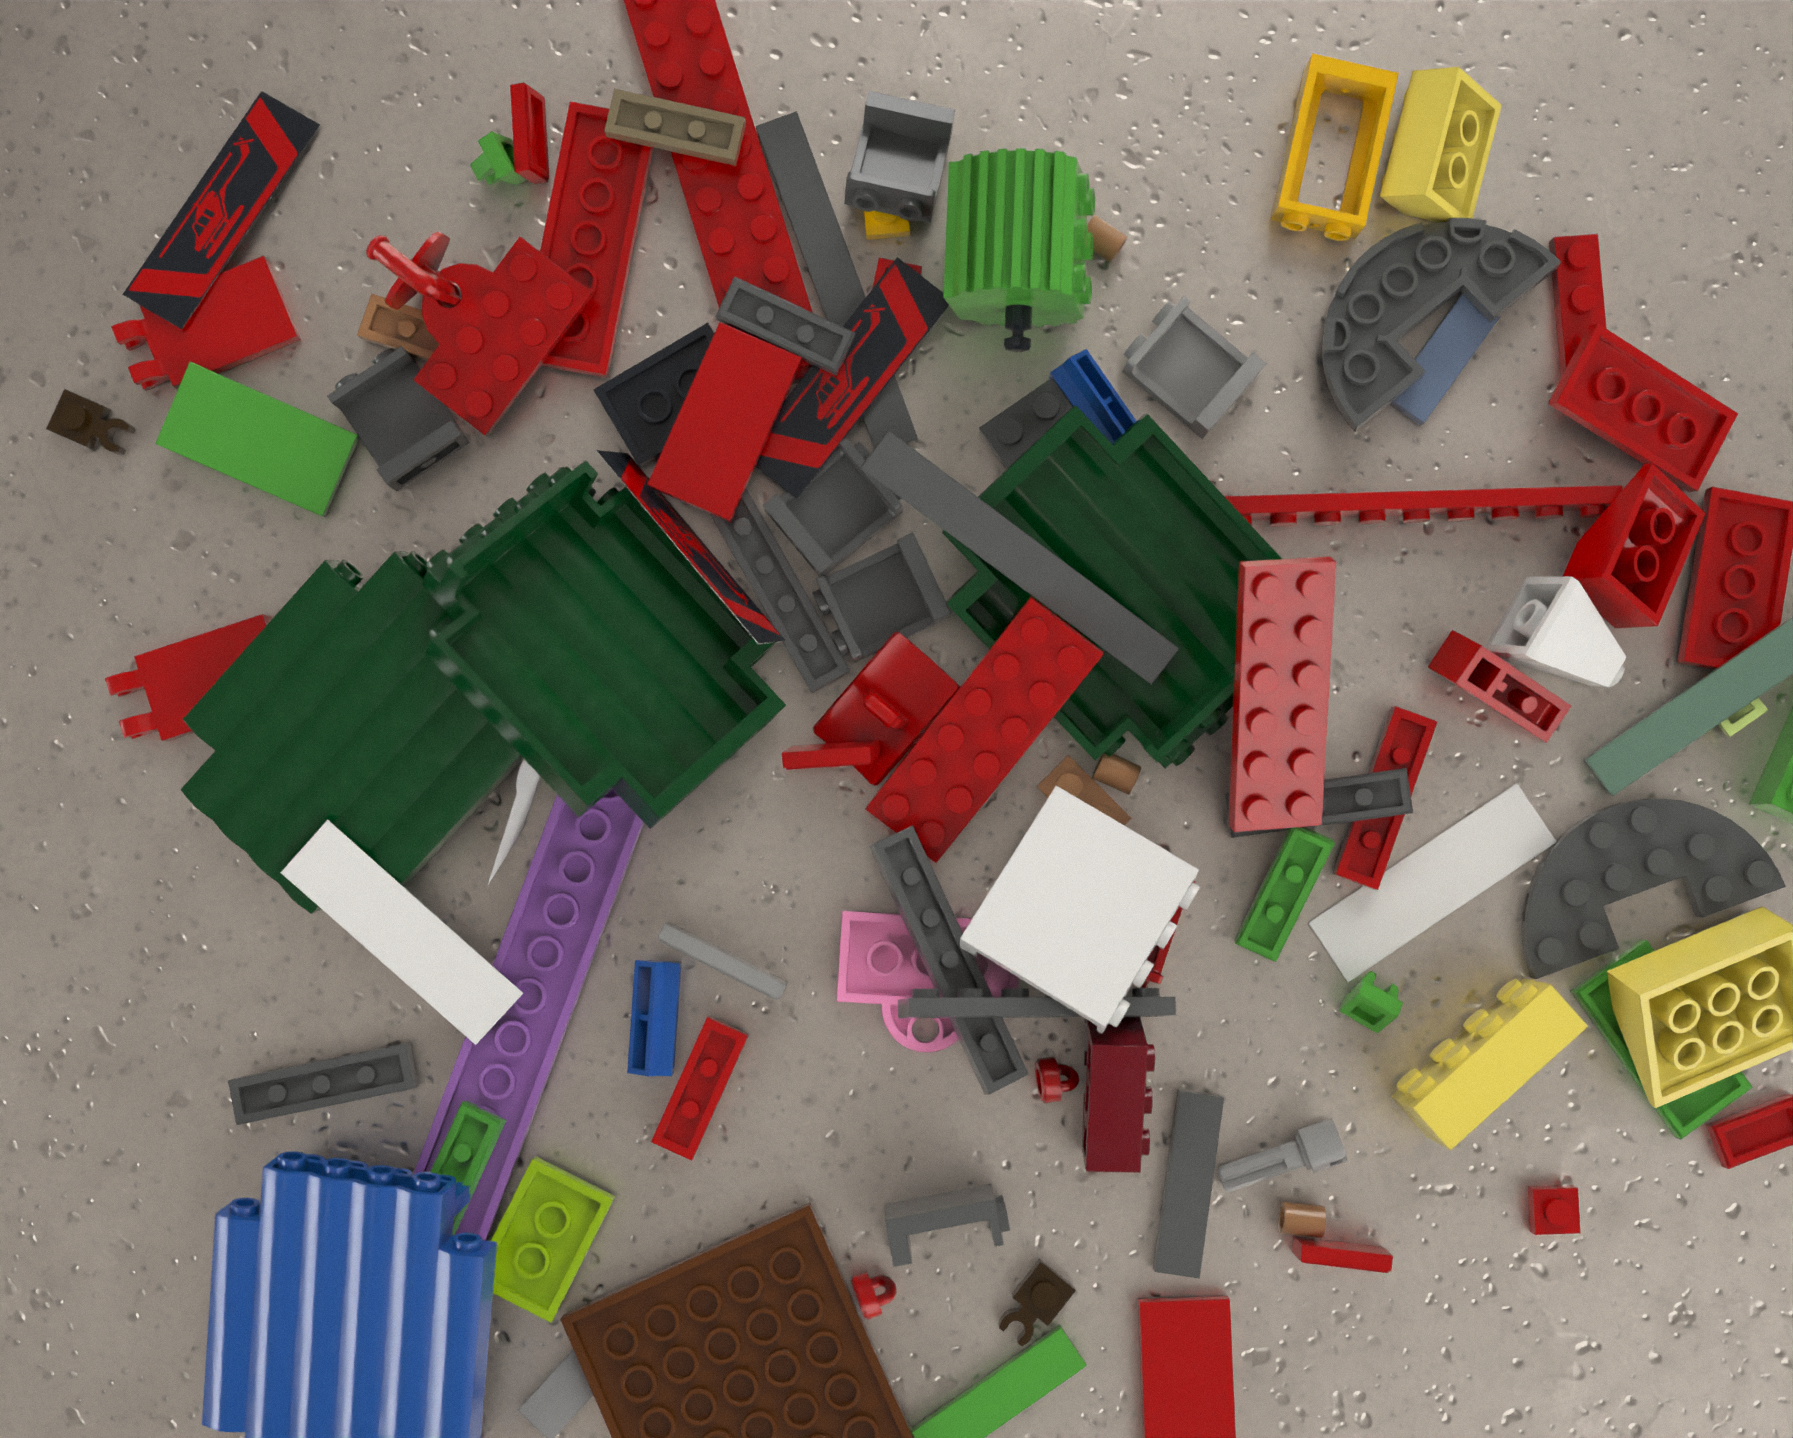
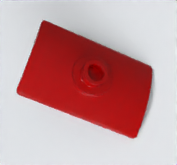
(890, 703)

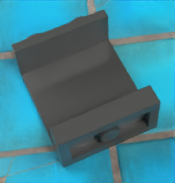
(397, 418)

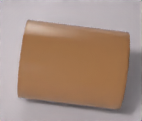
(1106, 238)
(1116, 772)
(1302, 1219)

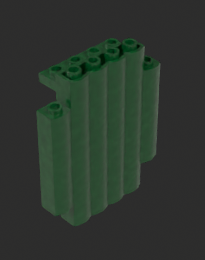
(1153, 540)
(596, 647)
(346, 726)

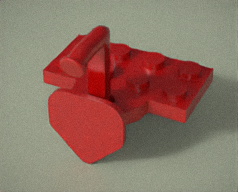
(496, 331)

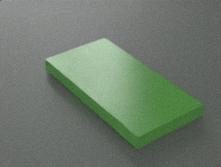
(257, 439)
(1684, 1113)

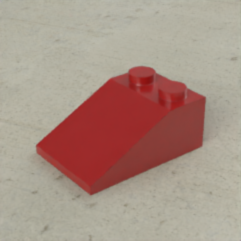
(1637, 550)

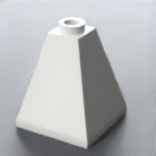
(1558, 633)

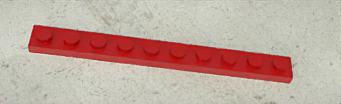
(1419, 505)

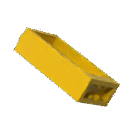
(1376, 92)

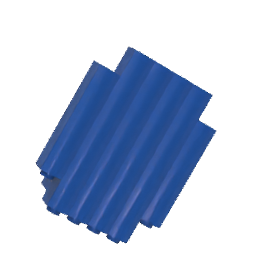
(347, 1306)

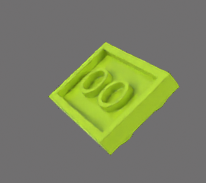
(546, 1237)

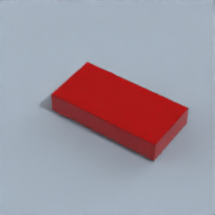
(529, 133)
(831, 754)
(1753, 1131)
(1342, 1254)

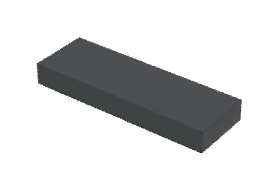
(785, 325)

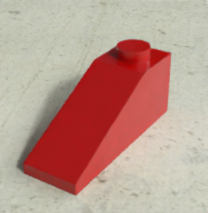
(1499, 685)

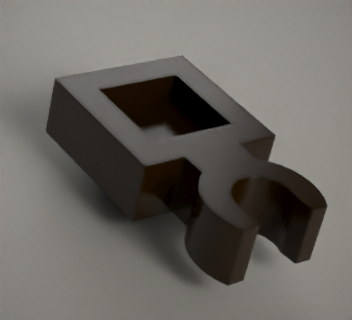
(86, 422)
(1040, 1296)

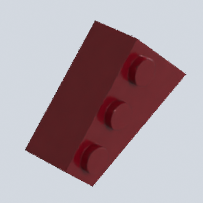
(1116, 1097)

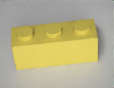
(1440, 146)

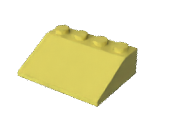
(1707, 1004)

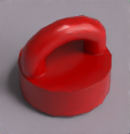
(1048, 1079)
(865, 1294)

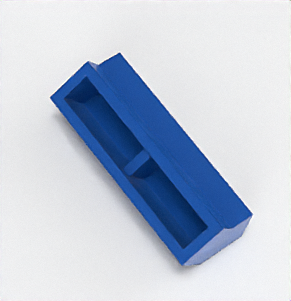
(1093, 394)
(654, 1017)

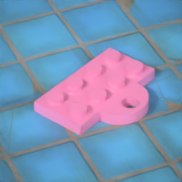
(883, 966)

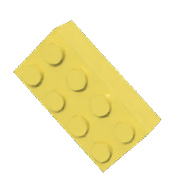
(1487, 1060)

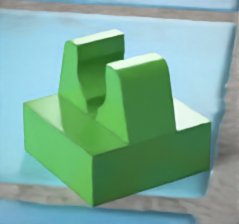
(496, 161)
(1371, 1004)

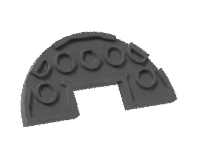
(1402, 285)
(1626, 853)

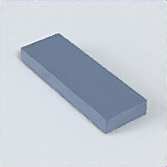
(1444, 358)

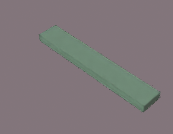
(1695, 710)

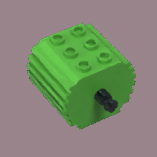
(1018, 240)

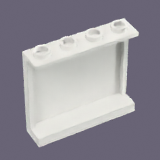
(1081, 908)

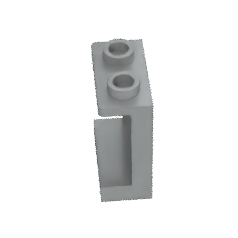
(1190, 367)

